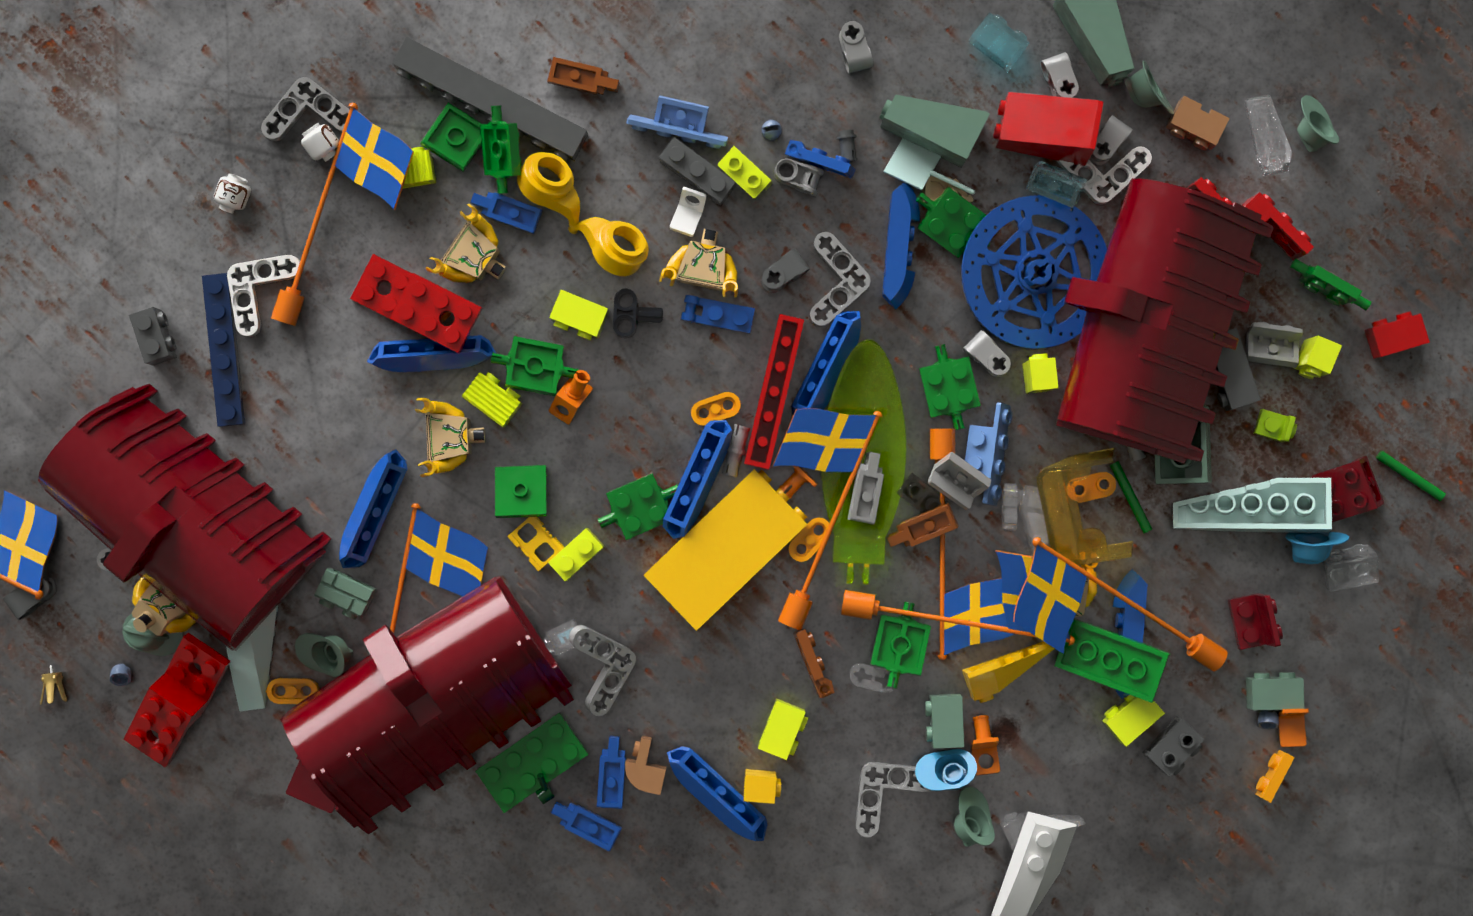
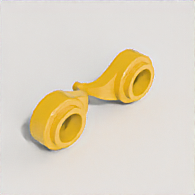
(598, 231)

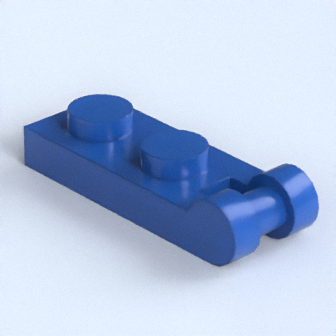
(718, 314)

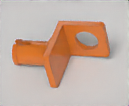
(571, 396)
(797, 479)
(985, 745)

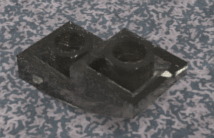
(919, 494)

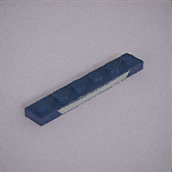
(223, 350)

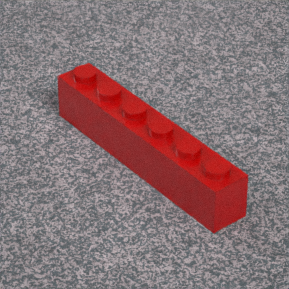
(774, 392)

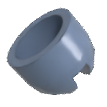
(774, 134)
(120, 675)
(1268, 720)

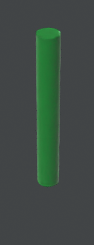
(1410, 475)
(1131, 497)

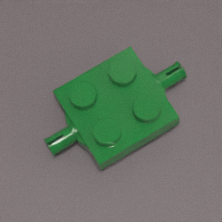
(500, 149)
(950, 220)
(1337, 290)
(533, 366)
(949, 387)
(638, 506)
(900, 645)

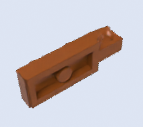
(581, 77)
(924, 527)
(813, 664)

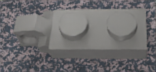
(866, 490)

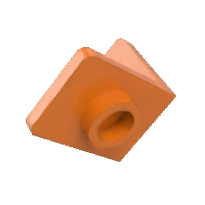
(1292, 727)

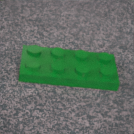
(1113, 660)
(545, 750)

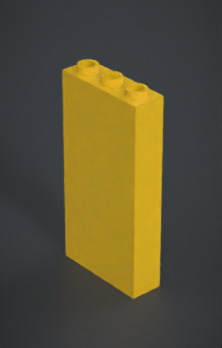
(726, 548)

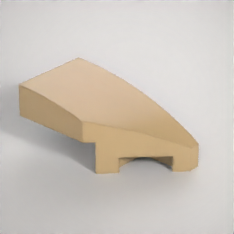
(935, 187)

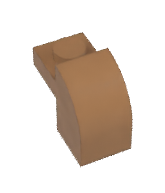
(641, 774)

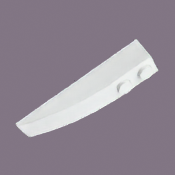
(1034, 864)

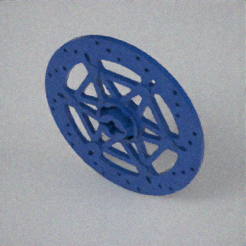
(1024, 273)

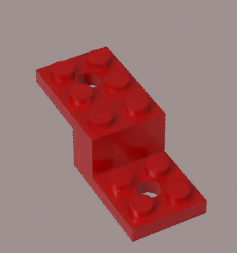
(1284, 234)
(416, 303)
(176, 700)

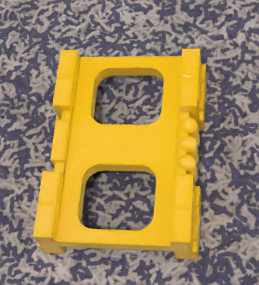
(541, 537)

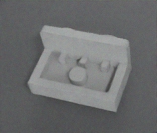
(1273, 344)
(958, 480)

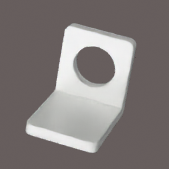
(688, 213)

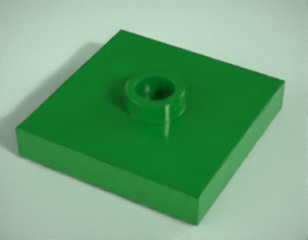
(454, 137)
(521, 491)

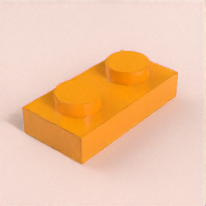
(1269, 784)

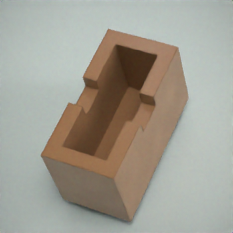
(1196, 124)

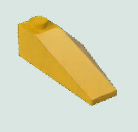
(996, 674)

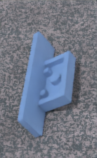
(679, 119)
(987, 450)

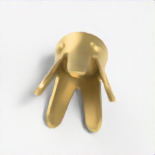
(49, 681)

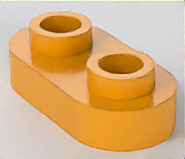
(715, 407)
(1092, 489)
(809, 539)
(293, 690)

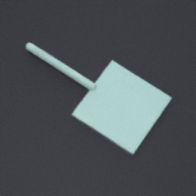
(915, 166)

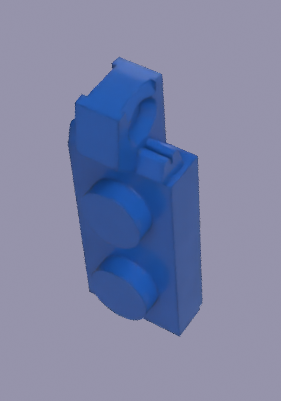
(819, 159)
(508, 211)
(611, 775)
(587, 825)

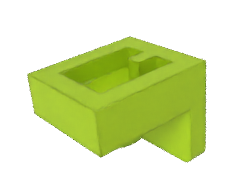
(1275, 426)

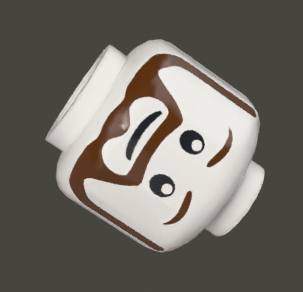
(320, 142)
(232, 193)

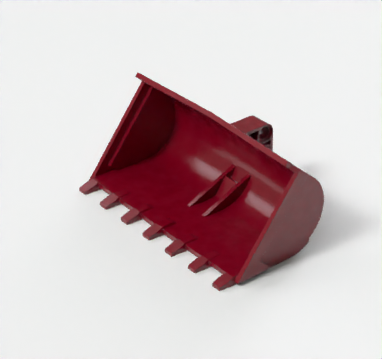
(1159, 318)
(179, 515)
(424, 703)

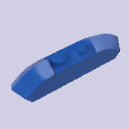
(898, 280)
(429, 355)
(828, 363)
(698, 478)
(371, 509)
(1129, 619)
(717, 794)

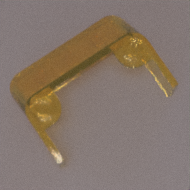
(1063, 514)

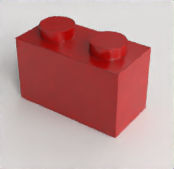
(1396, 336)

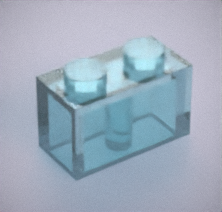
(999, 41)
(1056, 184)

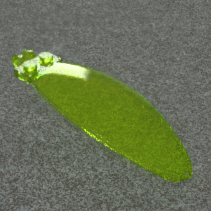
(861, 389)

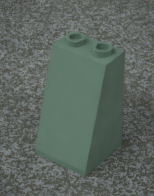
(1098, 36)
(935, 126)

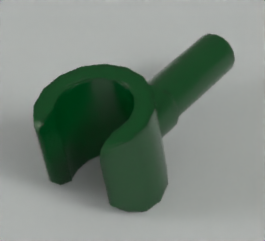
(544, 793)

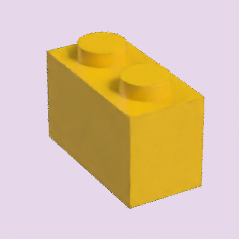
(761, 786)

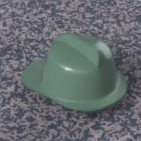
(1145, 90)
(1316, 125)
(148, 641)
(323, 653)
(974, 820)

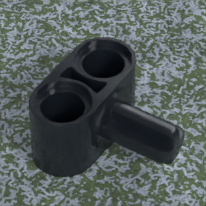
(633, 313)

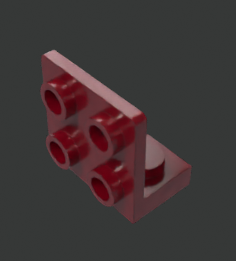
(1352, 489)
(1255, 621)
(305, 789)

